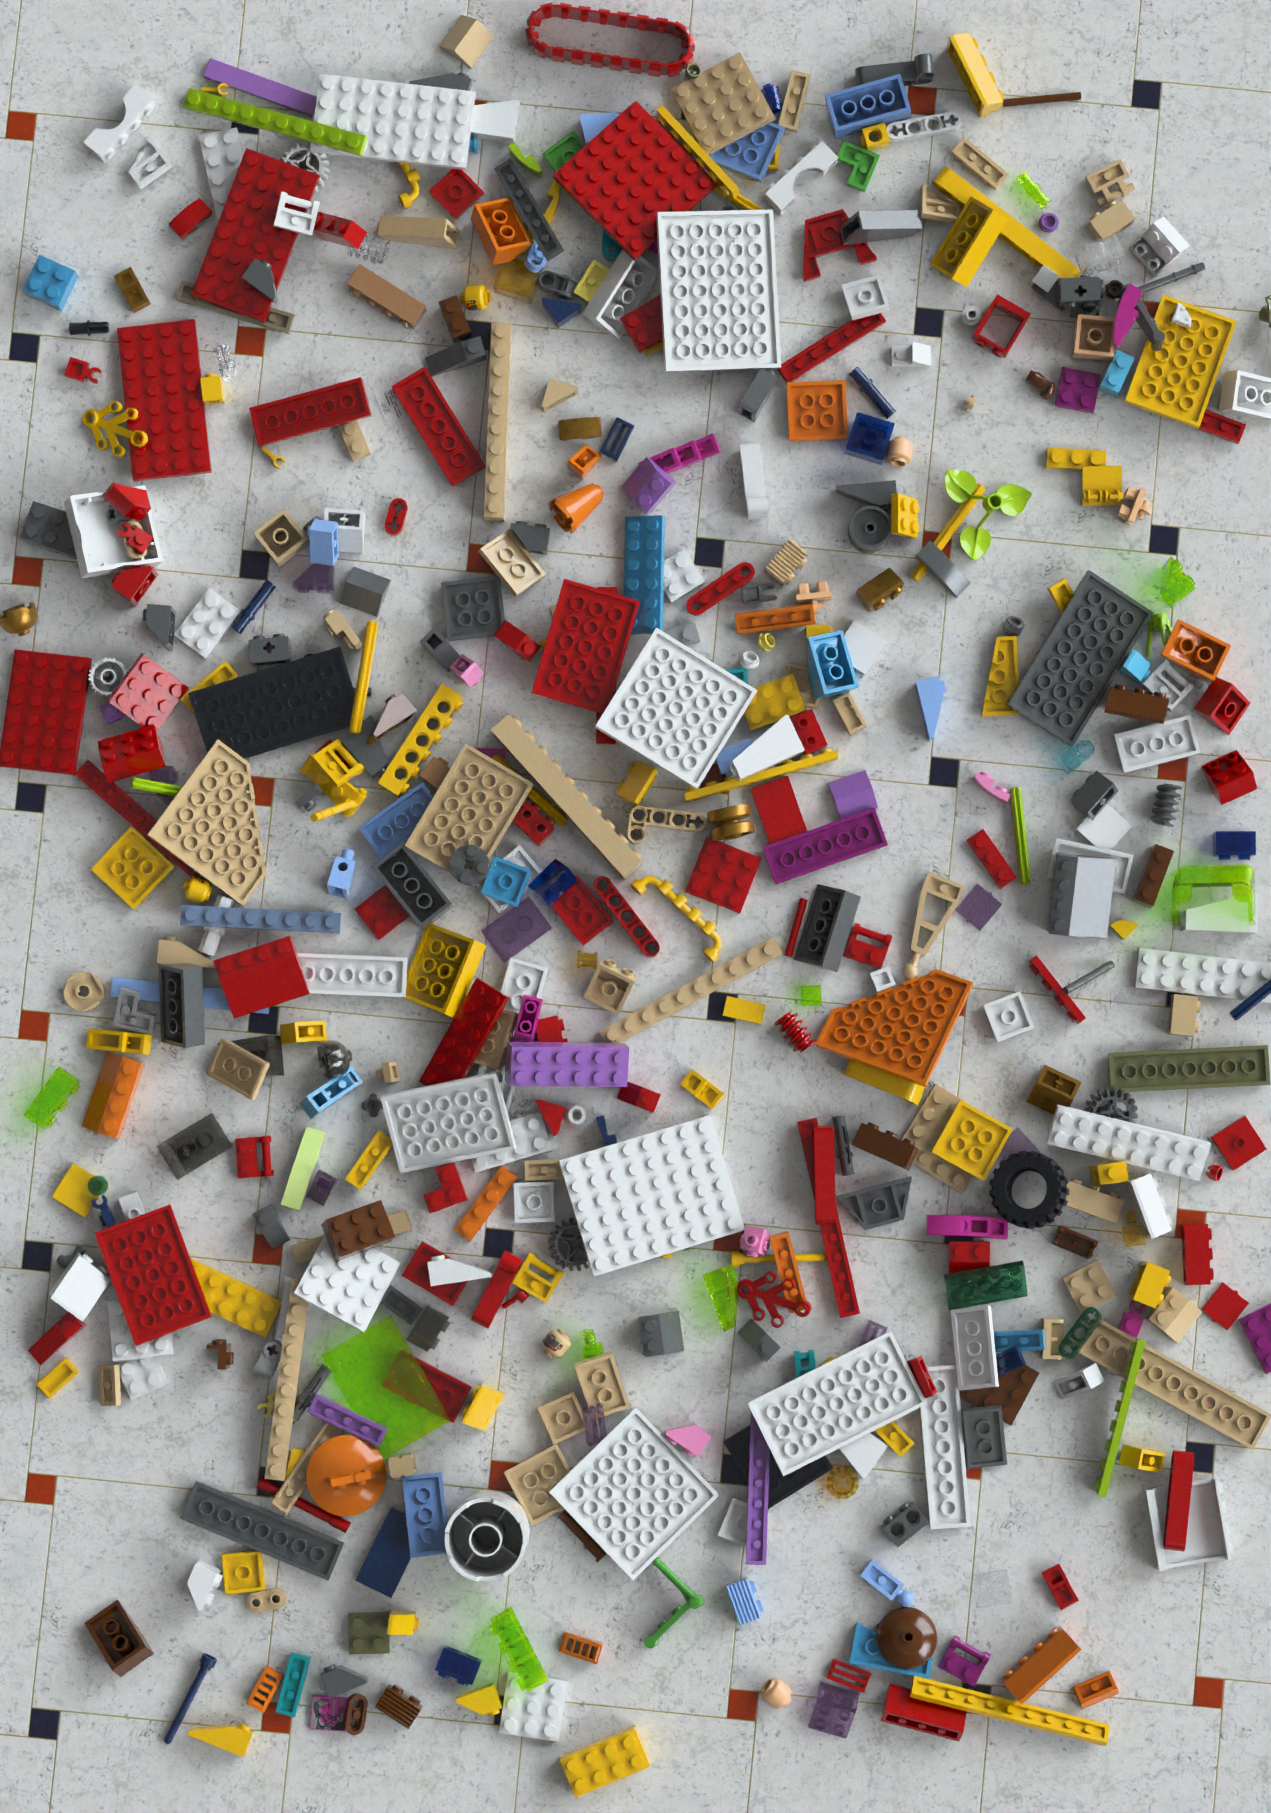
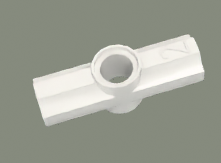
(212, 935)

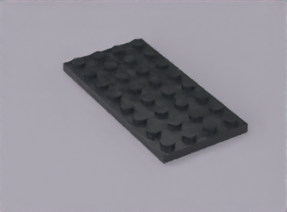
(277, 705)

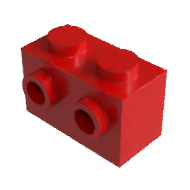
(809, 732)
(533, 823)

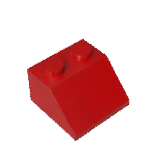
(134, 583)
(1222, 705)
(967, 1255)

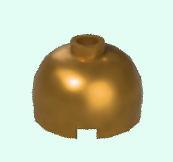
(19, 619)

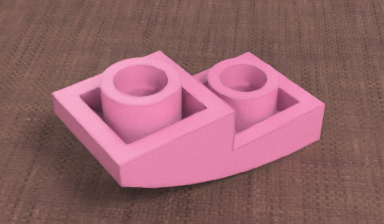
(985, 783)

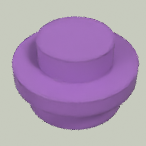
(1048, 222)

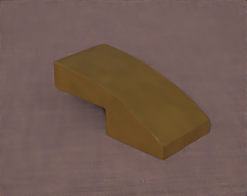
(132, 289)
(580, 428)

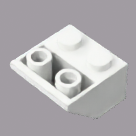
(1159, 246)
(350, 528)
(202, 1582)

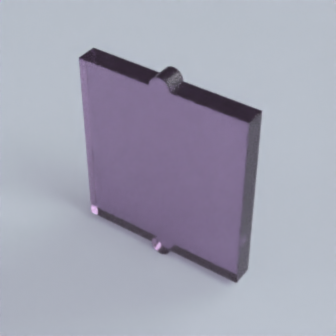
(978, 907)
(1017, 1142)

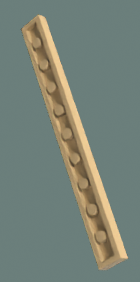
(692, 992)
(286, 1386)

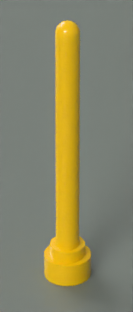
(739, 1258)

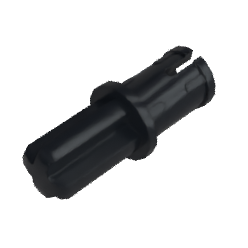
(88, 328)

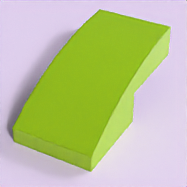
(528, 163)

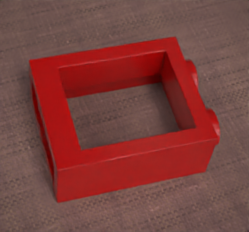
(1010, 309)

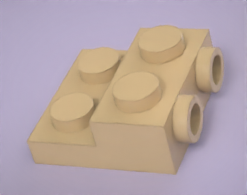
(338, 627)
(610, 986)

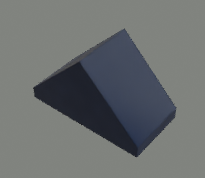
(561, 311)

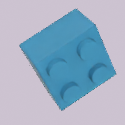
(50, 283)

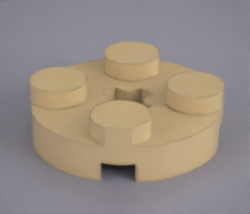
(72, 990)

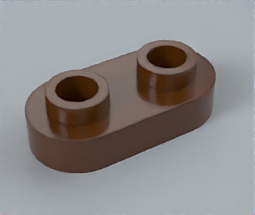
(355, 1713)

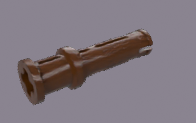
(582, 1535)

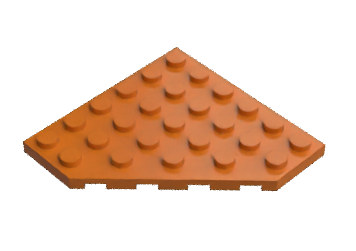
(899, 1027)

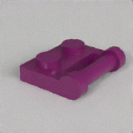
(961, 1667)

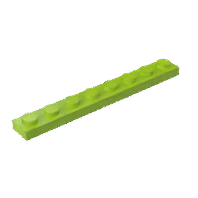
(1117, 1425)

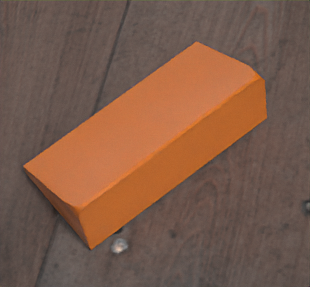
(1096, 1690)

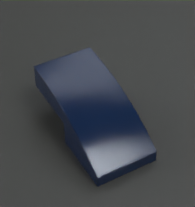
(609, 1139)

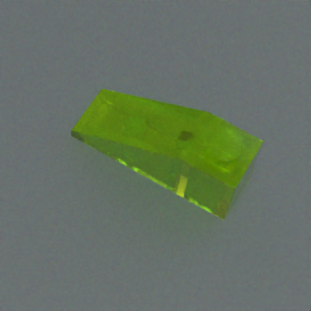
(723, 1291)

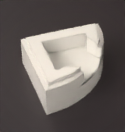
(1181, 316)

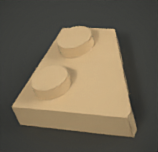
(937, 206)

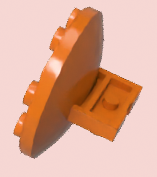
(345, 1475)

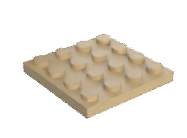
(723, 104)
(925, 1132)

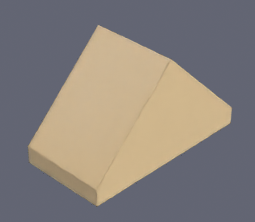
(557, 393)

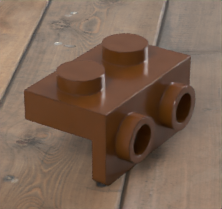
(225, 1356)

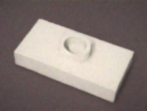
(131, 1206)

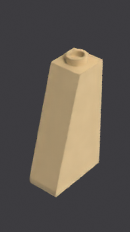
(418, 230)

